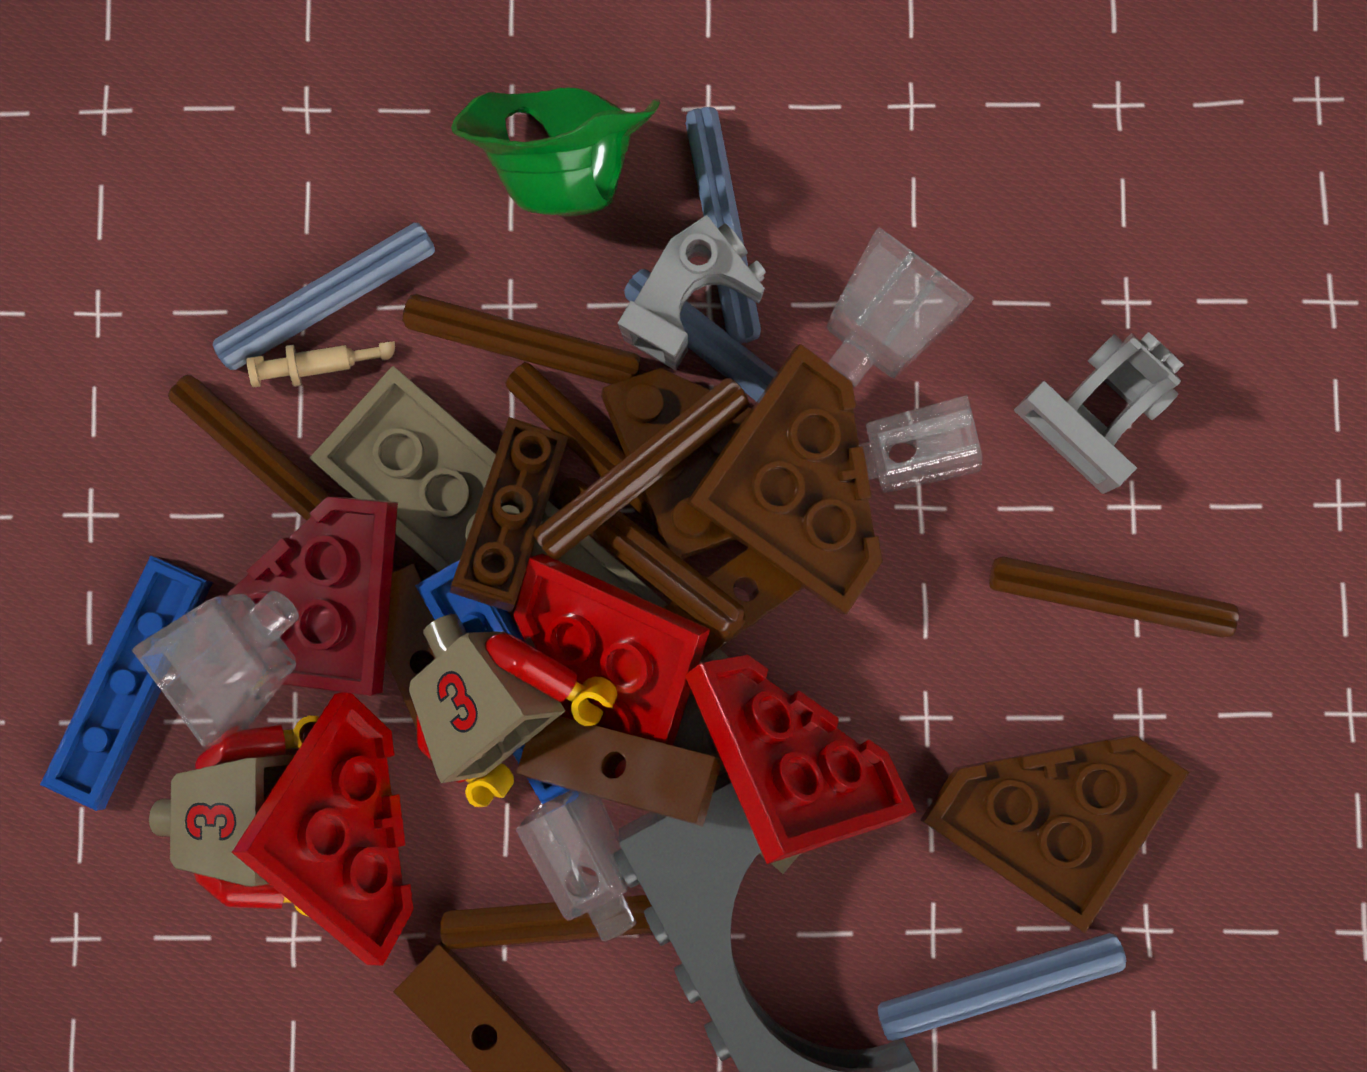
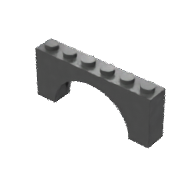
(692, 888)

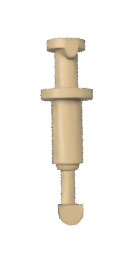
(313, 362)

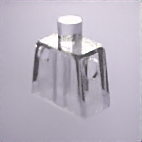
(891, 310)
(943, 443)
(222, 661)
(573, 834)

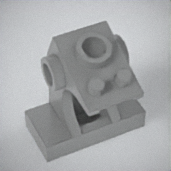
(654, 317)
(1137, 372)

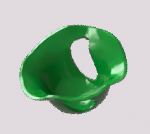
(562, 174)

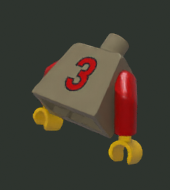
(488, 700)
(216, 806)

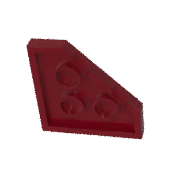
(340, 583)

